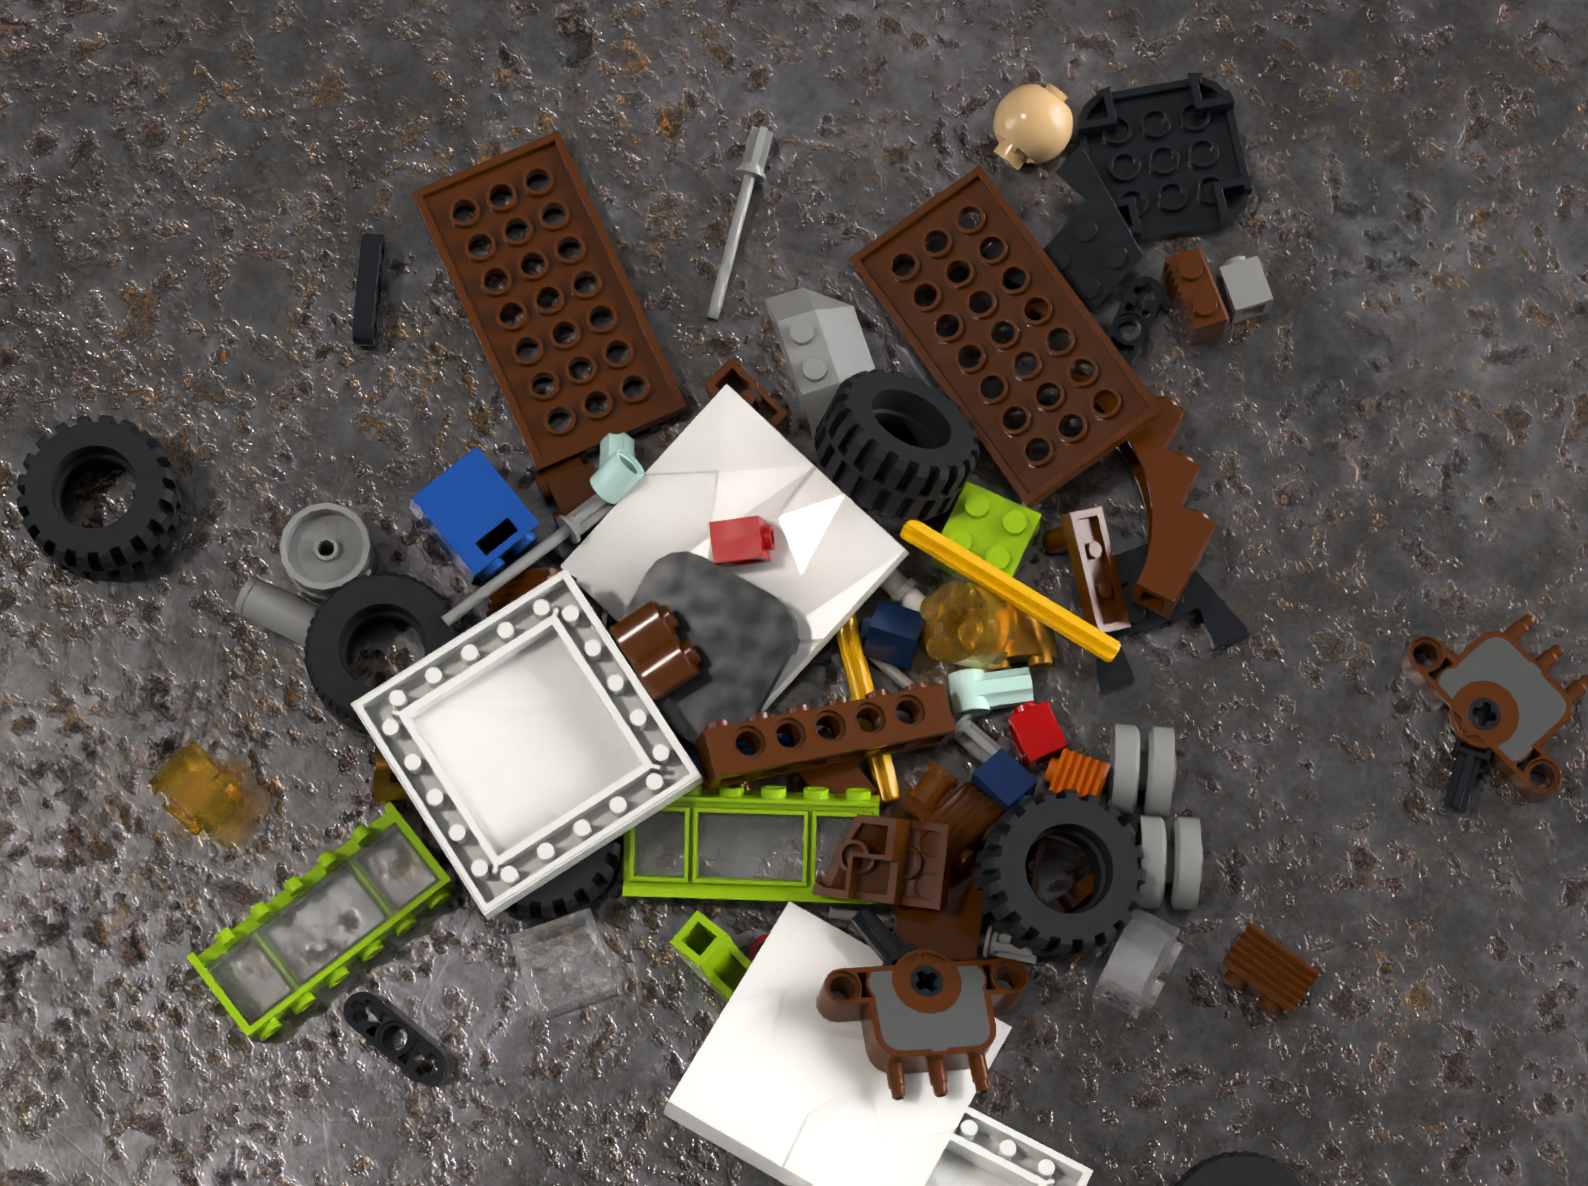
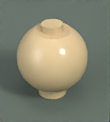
(1032, 125)

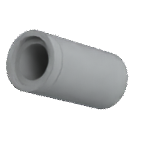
(275, 609)

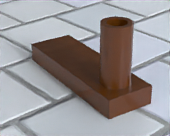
(1094, 567)

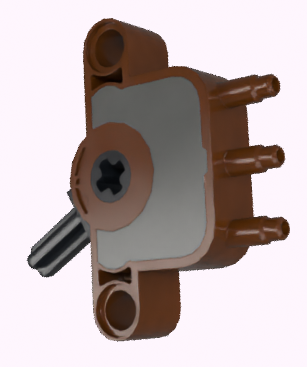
(1518, 704)
(922, 1007)

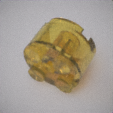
(967, 625)
(197, 791)

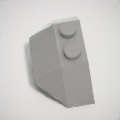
(819, 346)

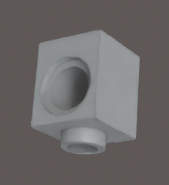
(1244, 288)

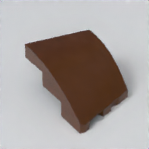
(892, 863)
(947, 931)

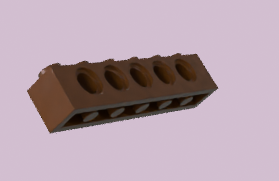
(727, 766)

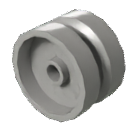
(320, 531)
(1145, 771)
(1172, 863)

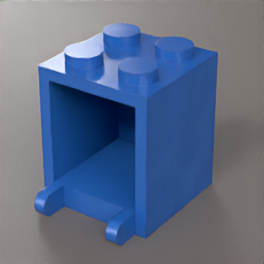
(468, 505)

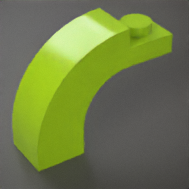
(711, 954)

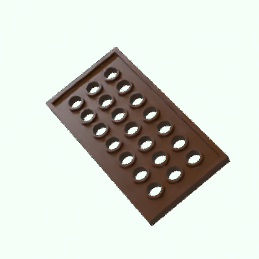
(596, 260)
(1032, 338)

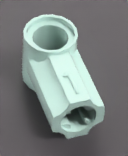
(617, 468)
(980, 691)

